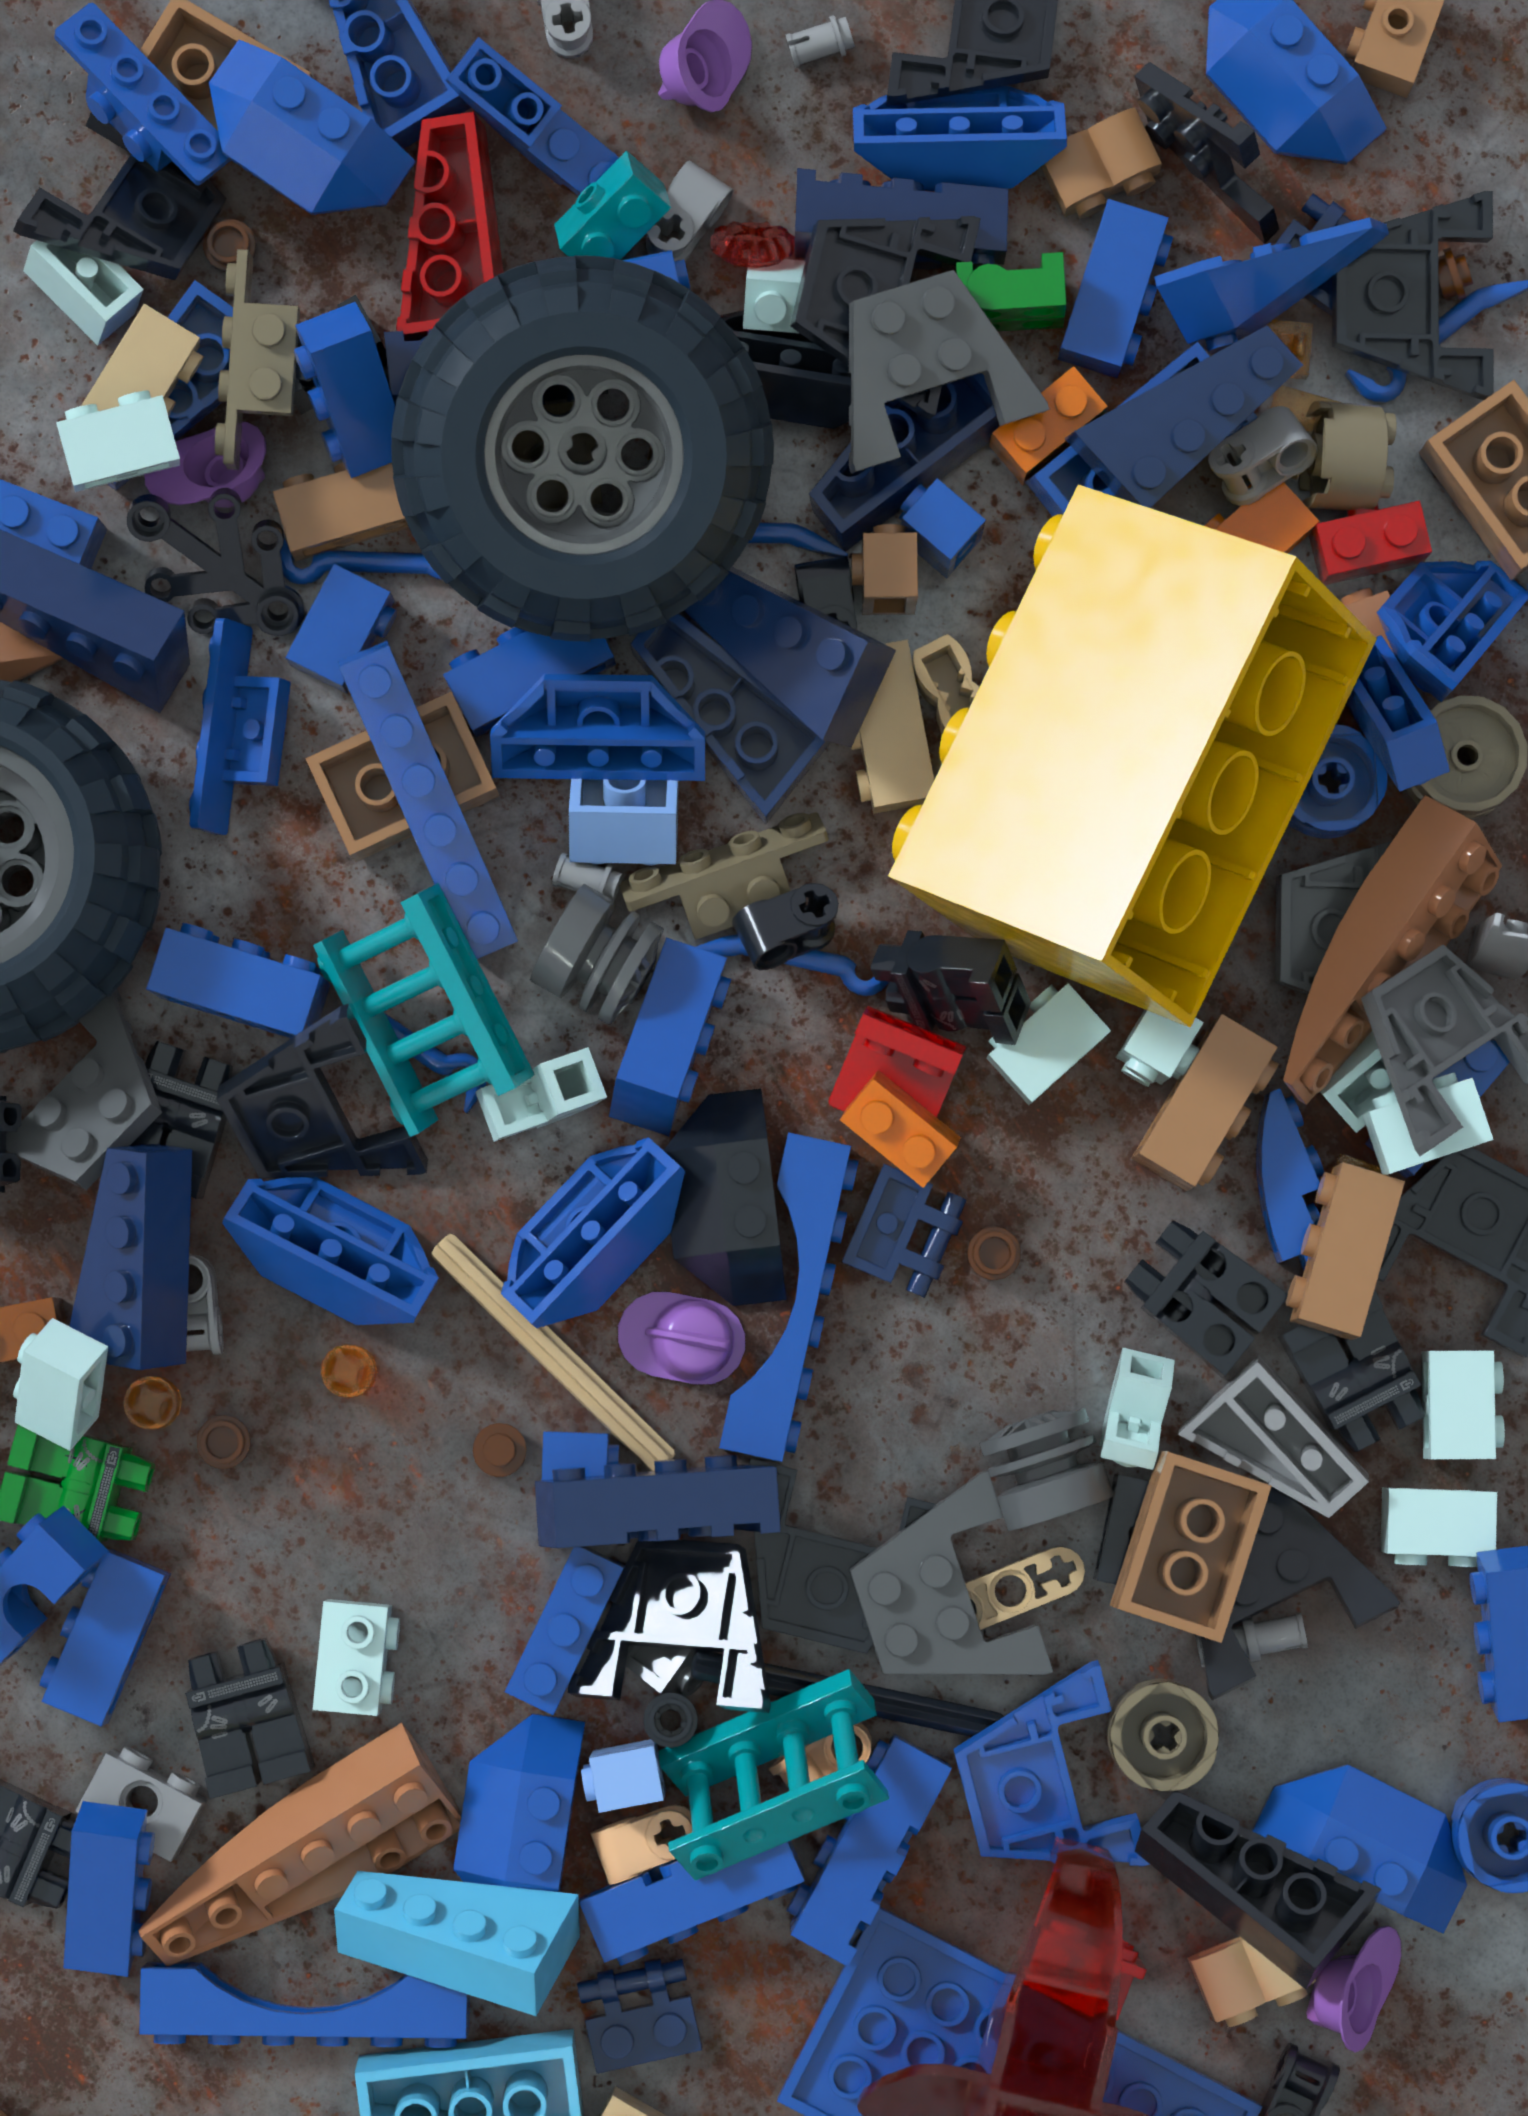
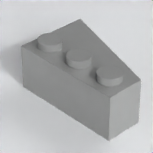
(1276, 1437)

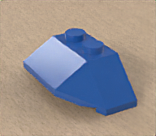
(1289, 81)
(302, 135)
(962, 138)
(1448, 619)
(598, 732)
(593, 1233)
(332, 1249)
(521, 1806)
(1371, 1837)

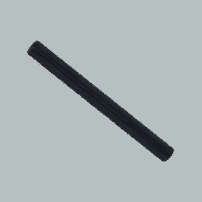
(888, 1703)

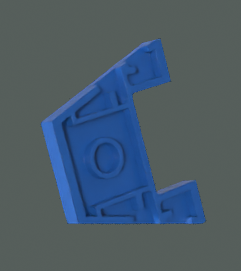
(1021, 1781)

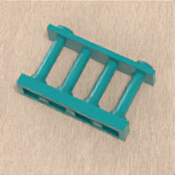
(450, 967)
(757, 1738)

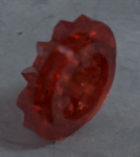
(752, 244)

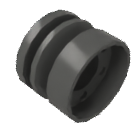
(597, 954)
(1046, 1468)

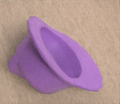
(706, 58)
(204, 472)
(681, 1338)
(1355, 1988)

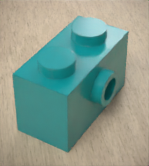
(613, 211)

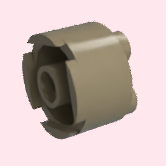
(1350, 456)
(1194, 1735)

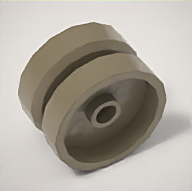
(1496, 754)

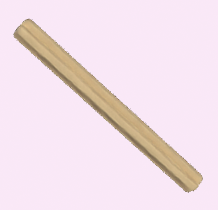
(553, 1354)

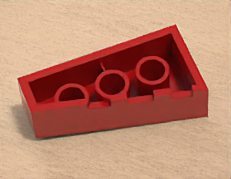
(452, 222)

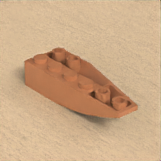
(1402, 912)
(305, 1850)

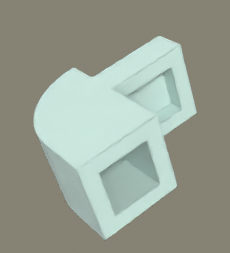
(554, 1093)
(1136, 1409)

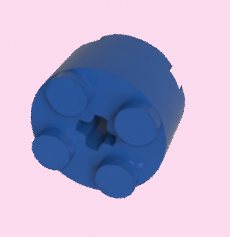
(1352, 803)
(1474, 1831)

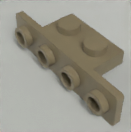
(260, 359)
(728, 877)

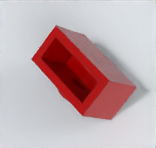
(1370, 542)

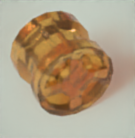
(341, 1373)
(143, 1405)

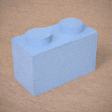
(624, 1776)

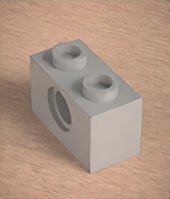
(177, 1797)

